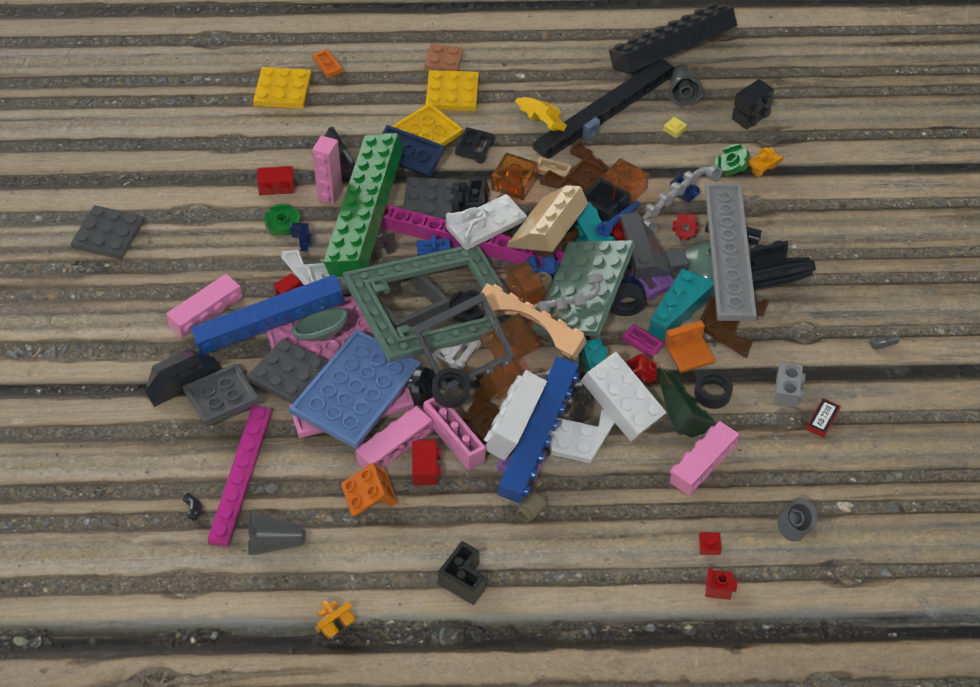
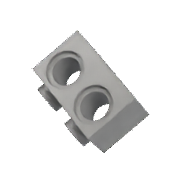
(788, 384)

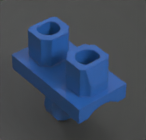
(431, 246)
(548, 266)

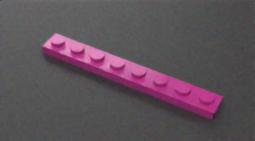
(239, 476)

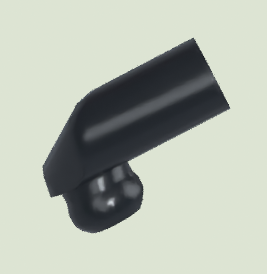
(195, 506)

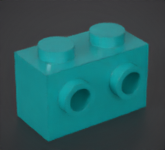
(593, 353)

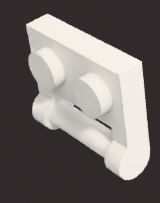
(448, 355)

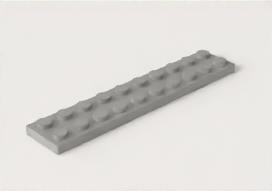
(730, 252)

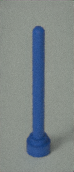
(605, 228)

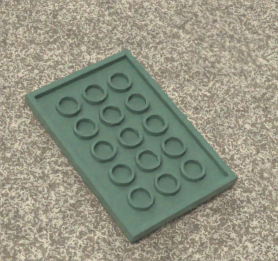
(571, 278)

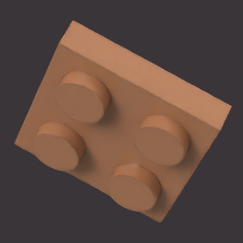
(443, 58)

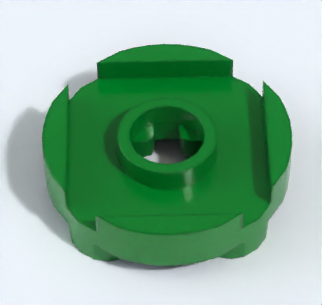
(732, 166)
(278, 211)

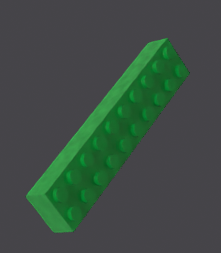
(364, 204)

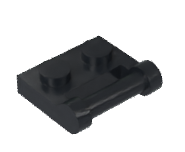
(470, 141)

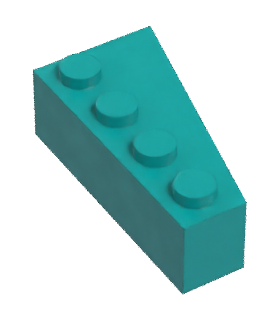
(587, 225)
(680, 302)

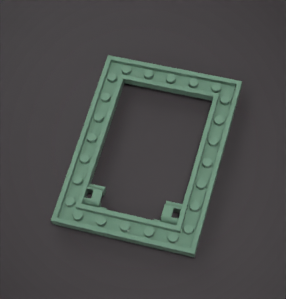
(369, 281)

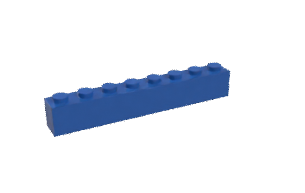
(268, 314)
(537, 432)

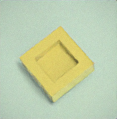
(675, 127)

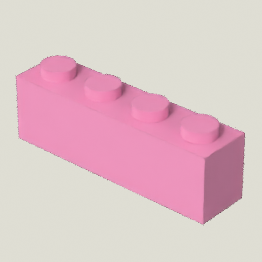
(327, 169)
(204, 305)
(456, 434)
(395, 439)
(703, 458)

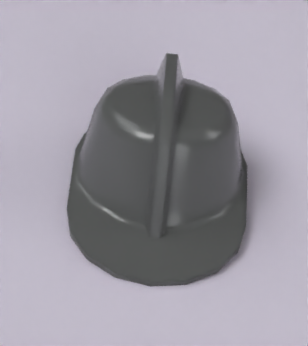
(797, 519)

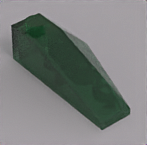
(682, 407)

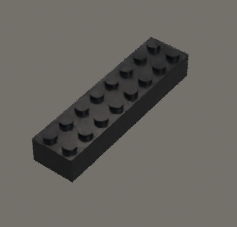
(672, 38)

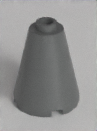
(685, 86)
(272, 534)

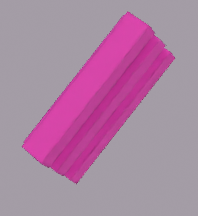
(640, 342)

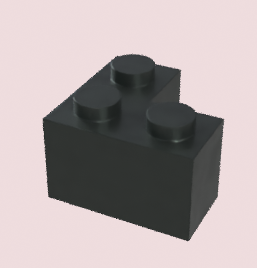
(459, 573)

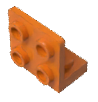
(688, 347)
(368, 488)

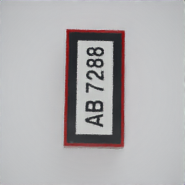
(823, 418)

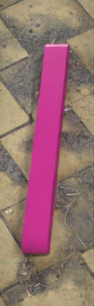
(424, 226)

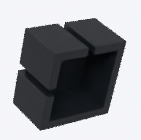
(753, 104)
(601, 198)

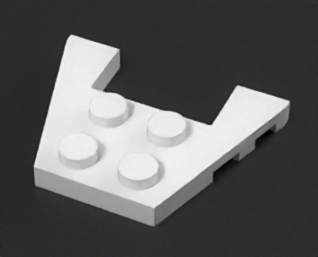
(308, 272)
(580, 440)

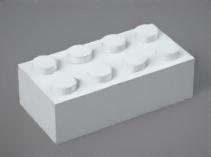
(623, 396)
(514, 414)

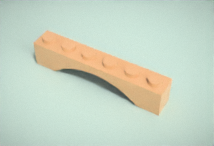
(566, 340)

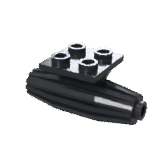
(773, 269)

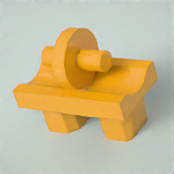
(765, 160)
(327, 625)

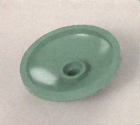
(699, 259)
(320, 325)

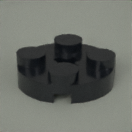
(459, 191)
(469, 315)
(421, 385)

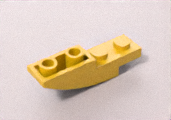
(543, 111)

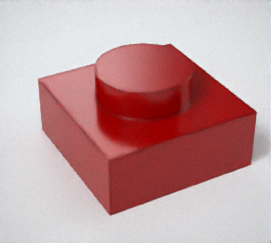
(709, 543)

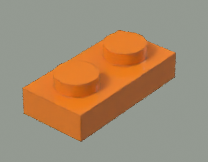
(327, 63)

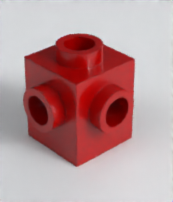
(685, 219)
(643, 368)

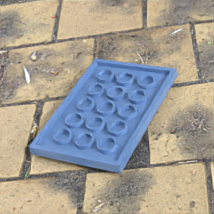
(354, 389)

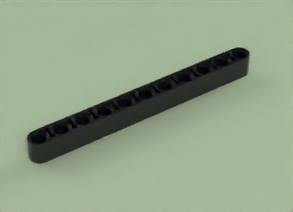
(604, 108)

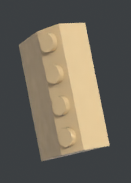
(550, 220)

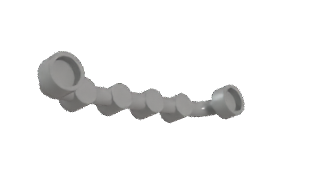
(712, 172)
(579, 299)

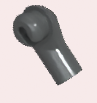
(883, 342)

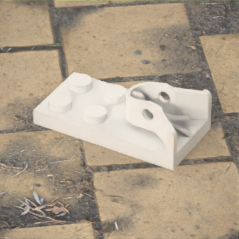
(485, 222)

